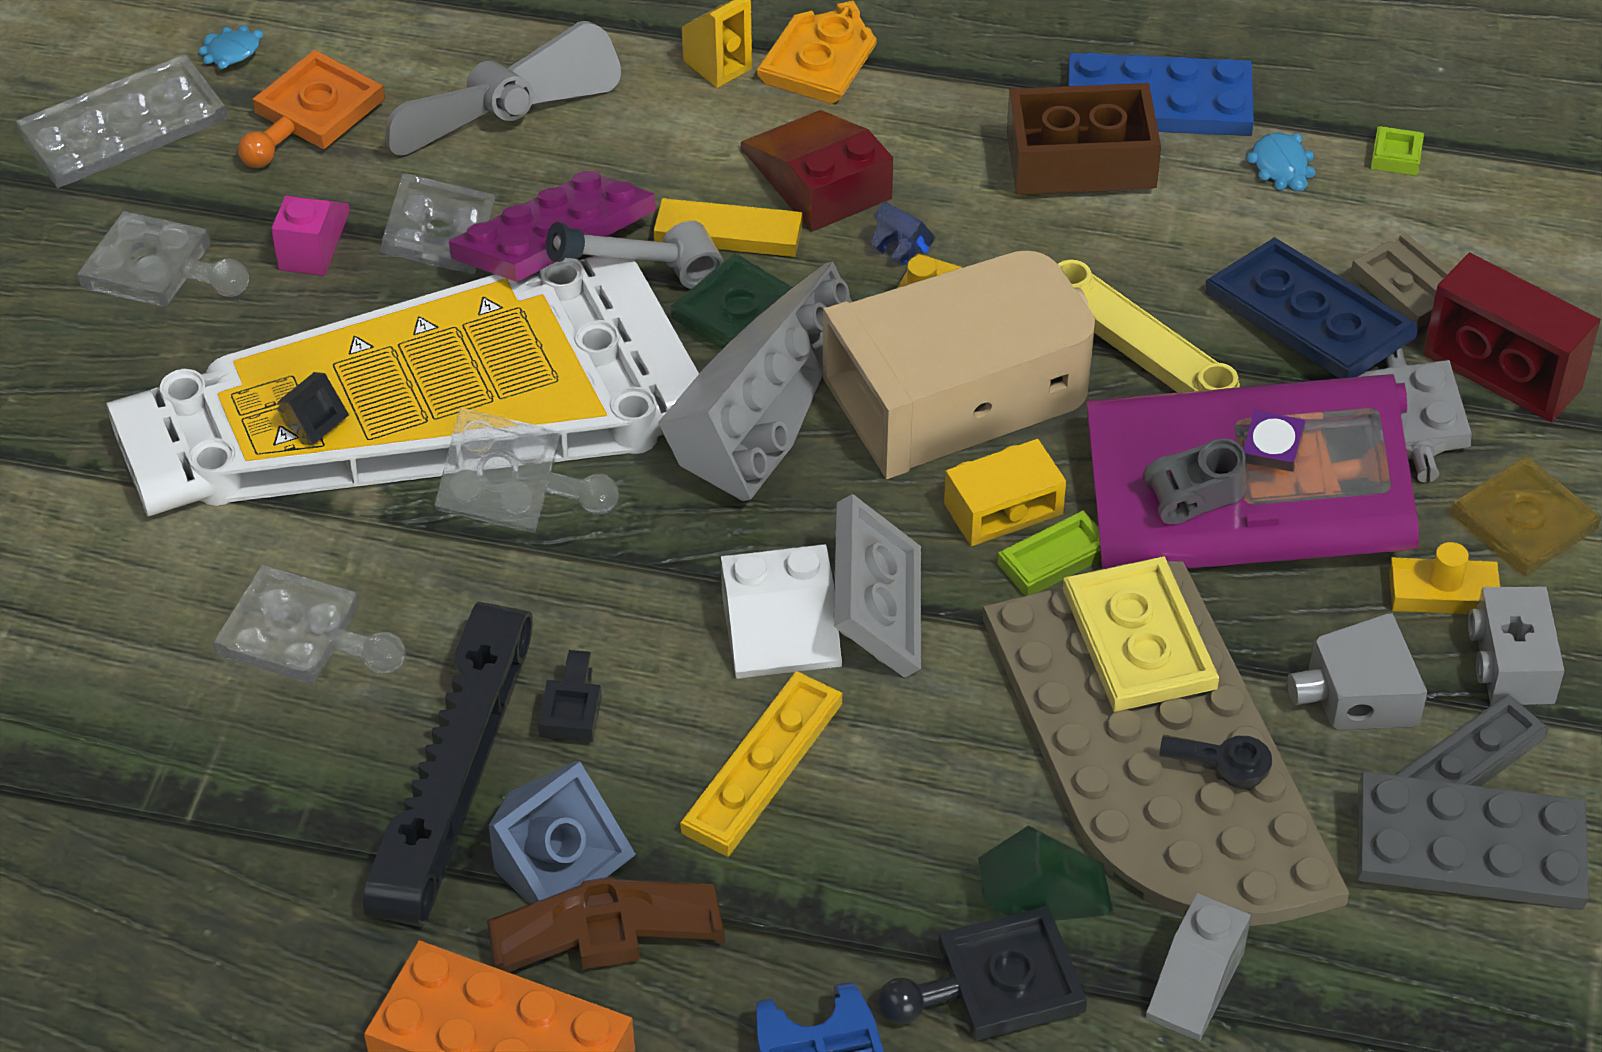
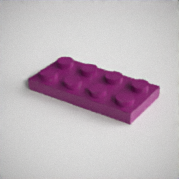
(516, 240)

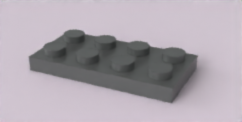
(1472, 840)

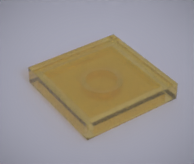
(1526, 516)

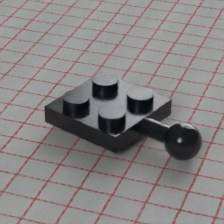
(1003, 973)

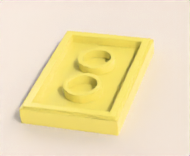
(1140, 634)

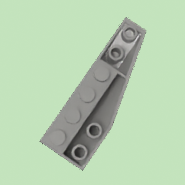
(756, 391)

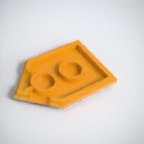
(819, 53)

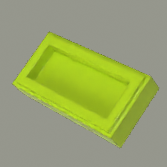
(1052, 554)

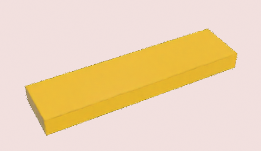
(761, 764)

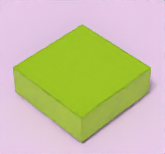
(1397, 150)

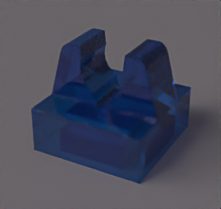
(898, 225)

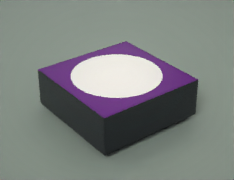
(1274, 440)

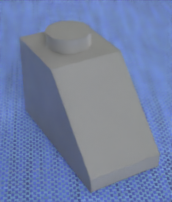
(1199, 966)

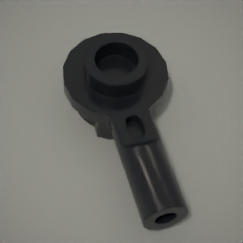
(1237, 761)

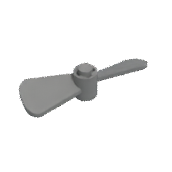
(567, 66)

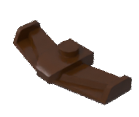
(604, 921)

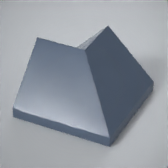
(556, 835)

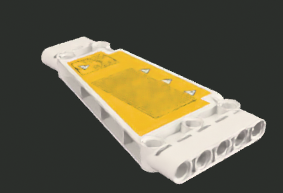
(557, 350)

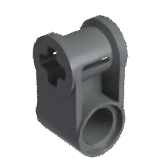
(1195, 480)

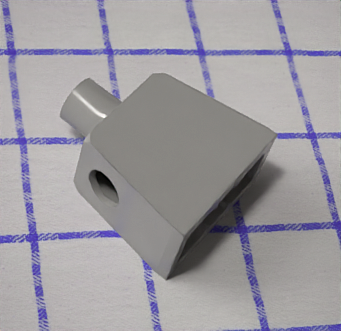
(1362, 677)

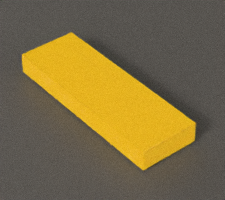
(735, 226)

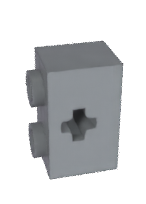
(1517, 644)

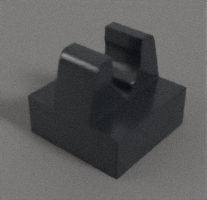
(312, 408)

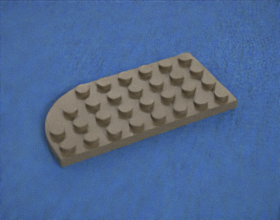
(1154, 816)

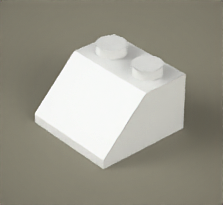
(780, 611)

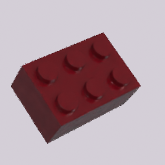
(1511, 336)

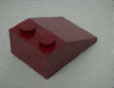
(823, 167)

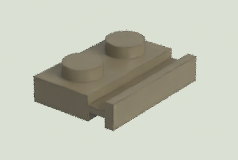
(1402, 277)

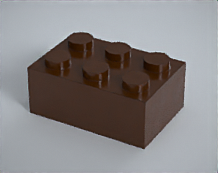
(1083, 138)

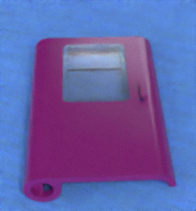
(1341, 500)

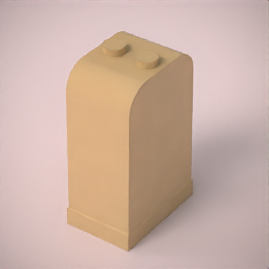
(959, 358)

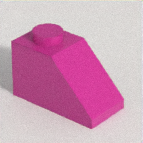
(307, 233)

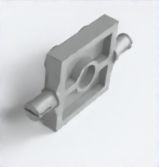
(1434, 411)

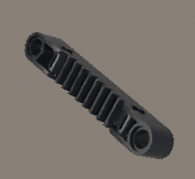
(424, 836)

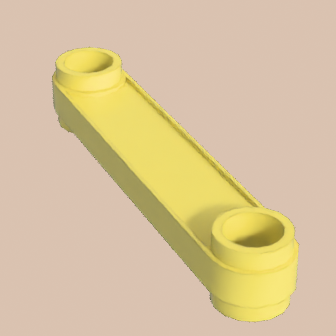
(1146, 338)

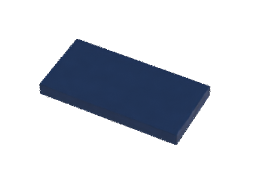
(1311, 309)

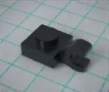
(571, 705)

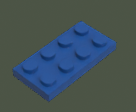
(1185, 91)

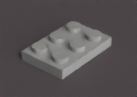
(877, 586)

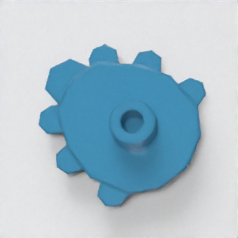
(229, 46)
(1283, 160)

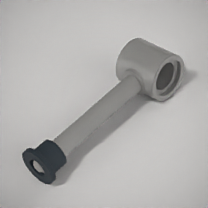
(683, 248)

